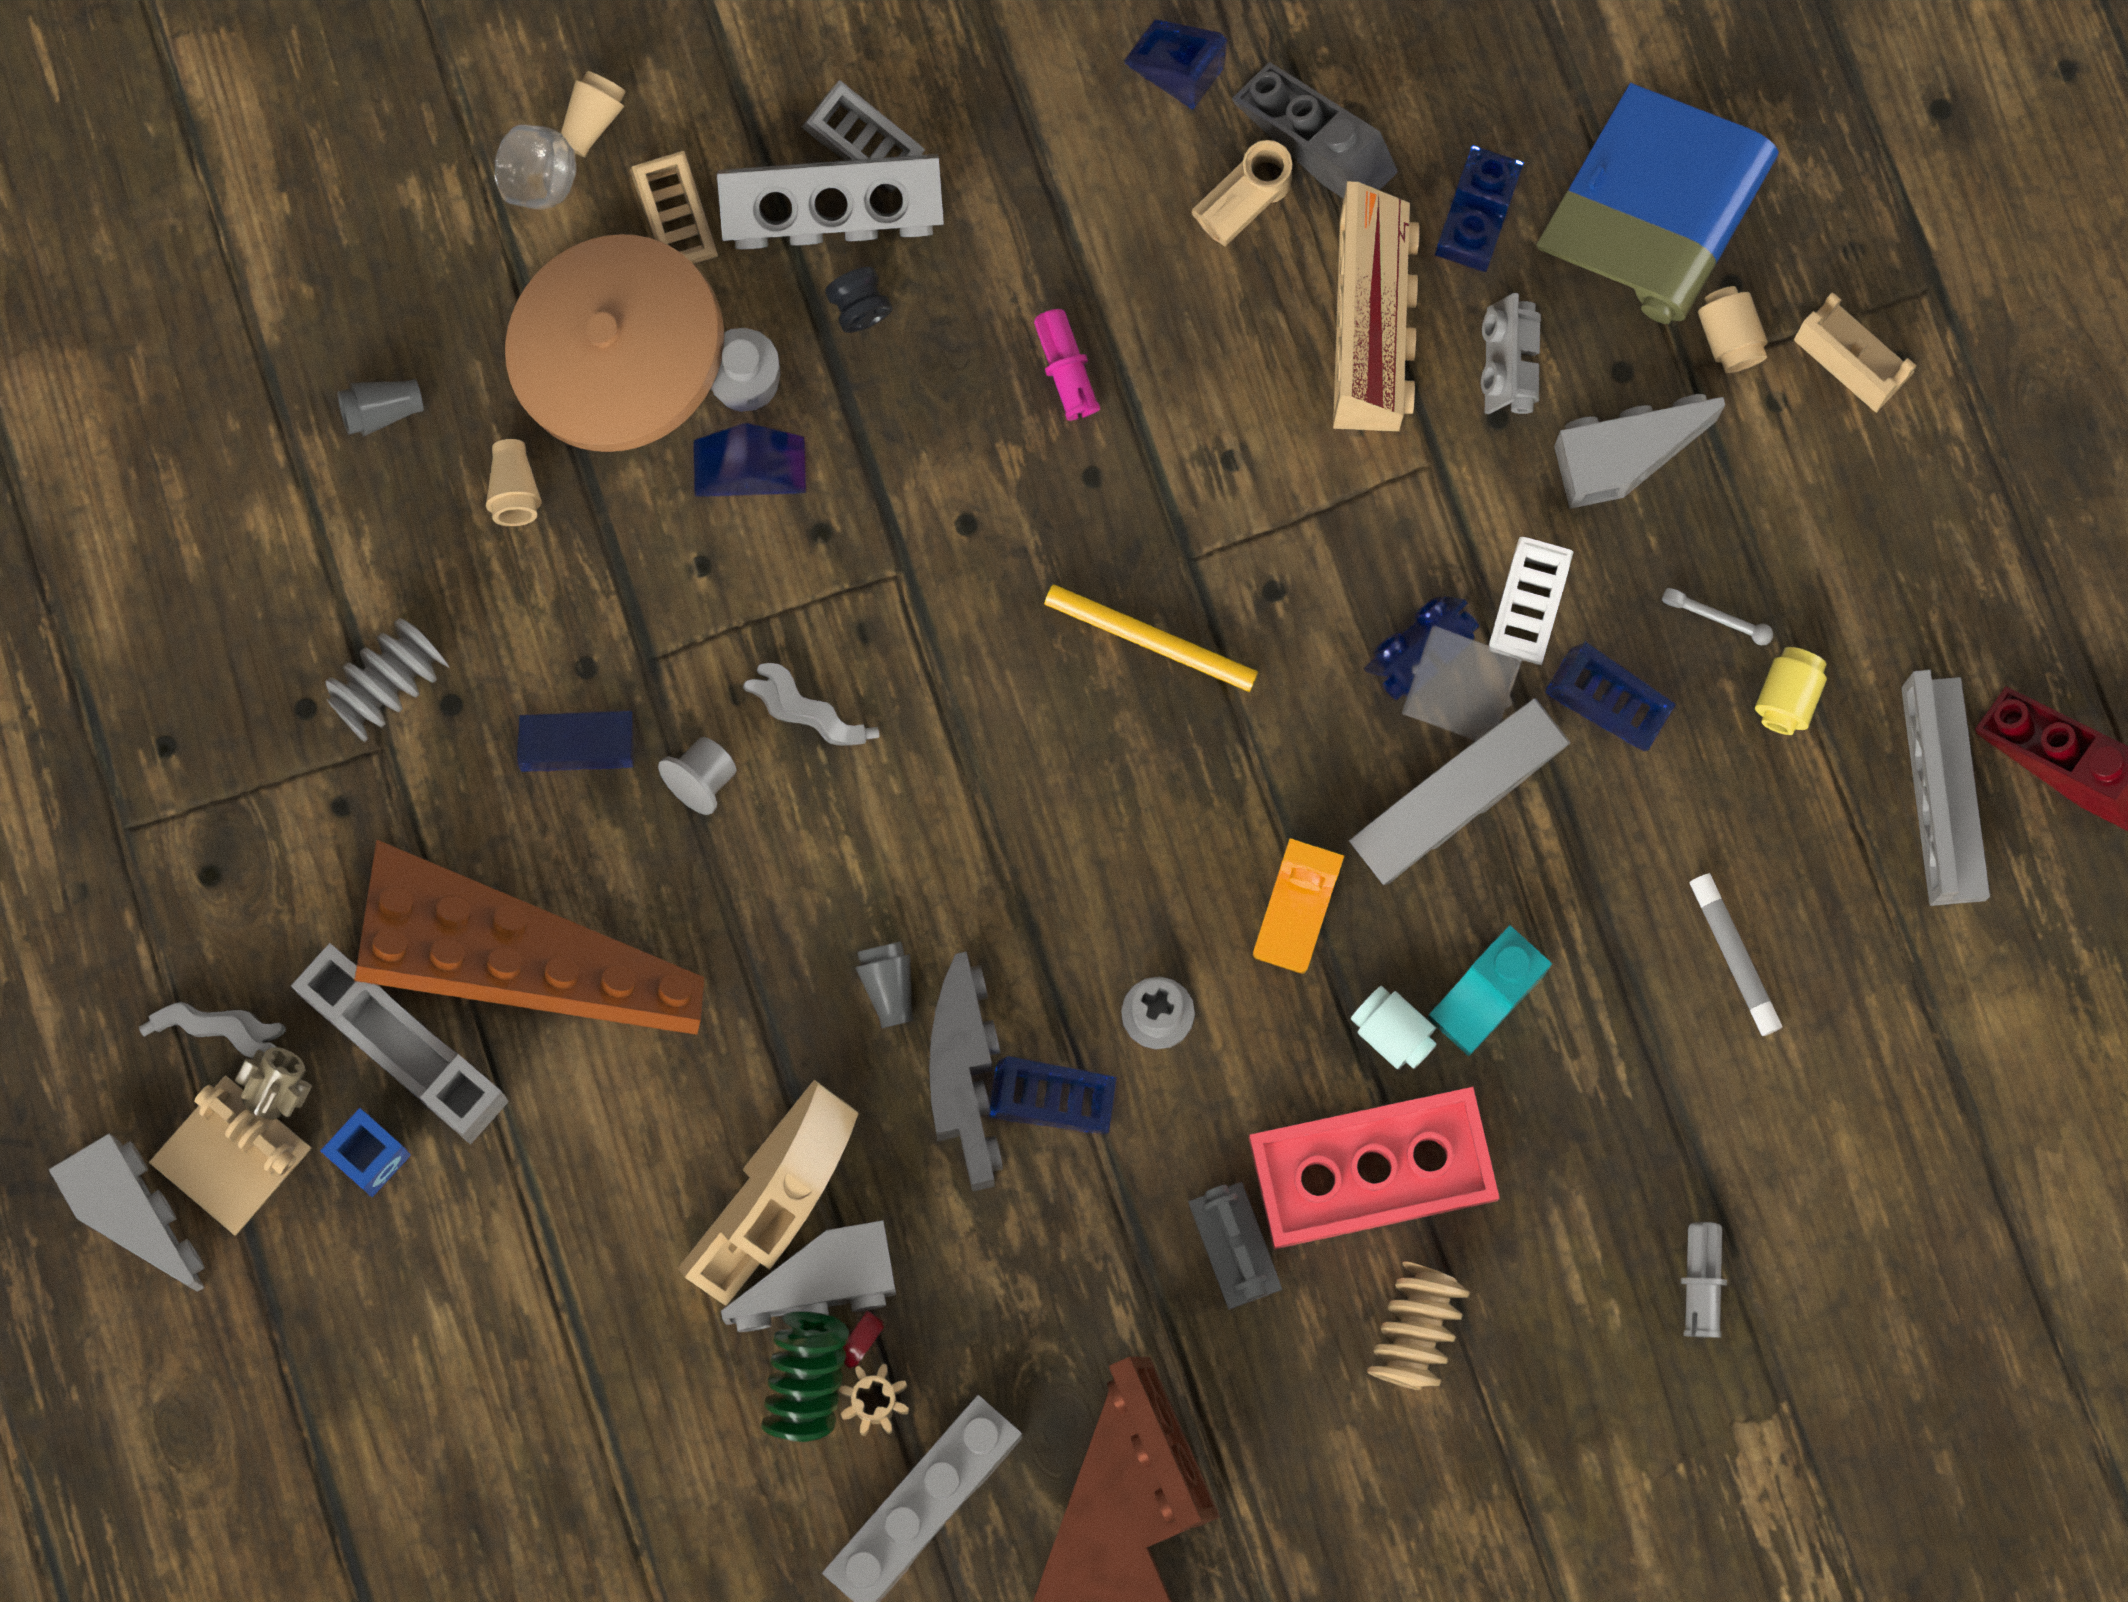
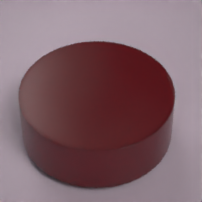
(862, 1338)

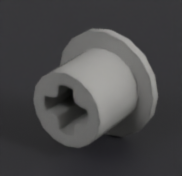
(698, 774)
(1158, 1013)

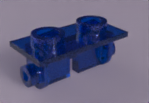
(1401, 652)

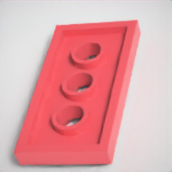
(1393, 1132)

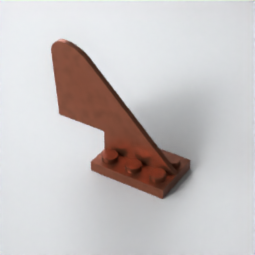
(1129, 1495)

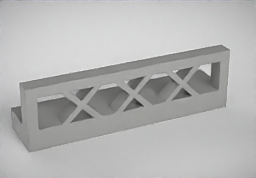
(1945, 789)

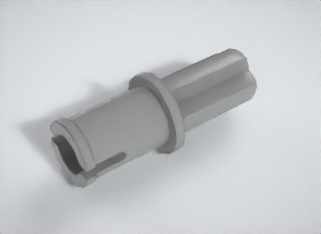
(1703, 1280)

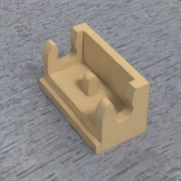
(1853, 354)

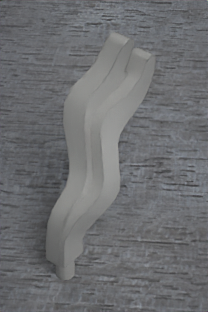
(788, 705)
(239, 1026)

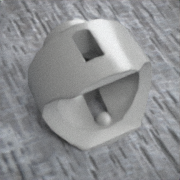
(747, 370)

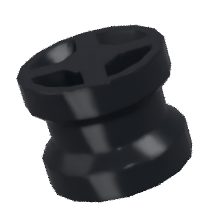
(858, 299)

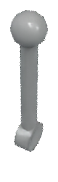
(1761, 633)

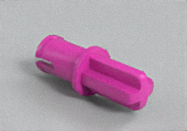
(1066, 364)

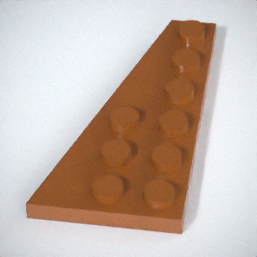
(476, 943)

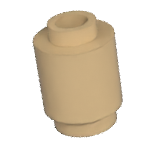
(1733, 329)

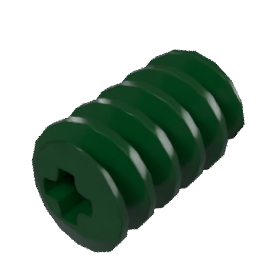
(807, 1378)

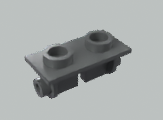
(1234, 1245)

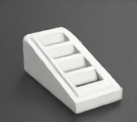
(1540, 554)

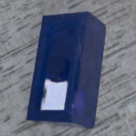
(575, 741)

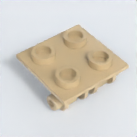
(229, 1156)

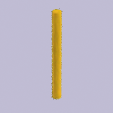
(1151, 638)

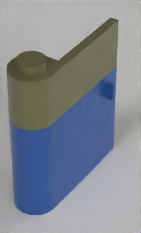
(1659, 199)

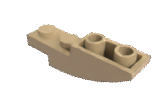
(777, 1198)

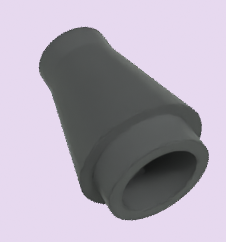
(378, 404)
(887, 981)

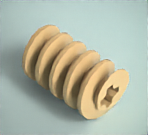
(1419, 1328)

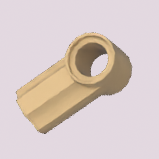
(1242, 195)

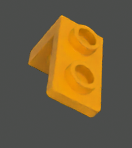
(1297, 906)

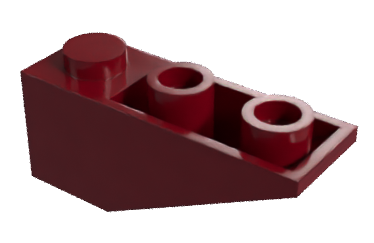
(2061, 753)

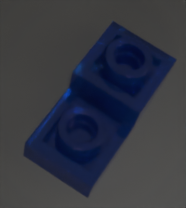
(1479, 208)

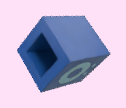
(365, 1152)

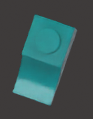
(1489, 990)

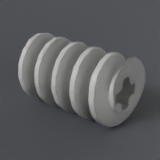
(383, 677)

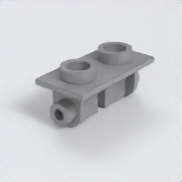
(1509, 331)

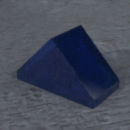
(1179, 59)
(749, 462)

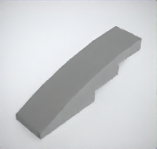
(1459, 791)

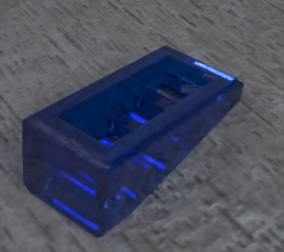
(1620, 680)
(1004, 1085)

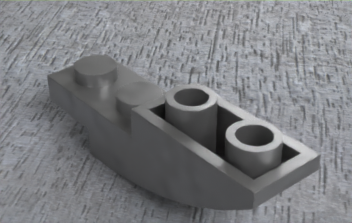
(957, 1051)

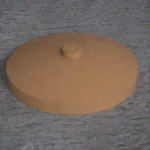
(614, 343)

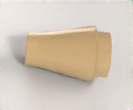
(590, 111)
(512, 487)

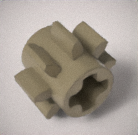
(273, 1083)

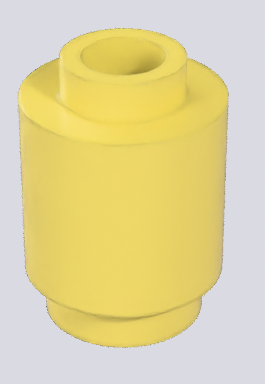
(1791, 691)

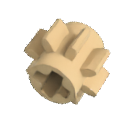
(866, 1385)

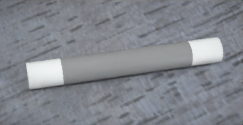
(1736, 954)

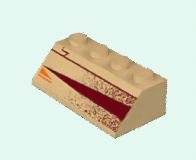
(1373, 311)

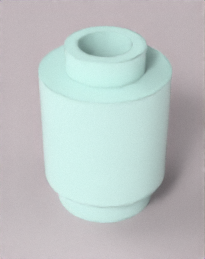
(1394, 1028)

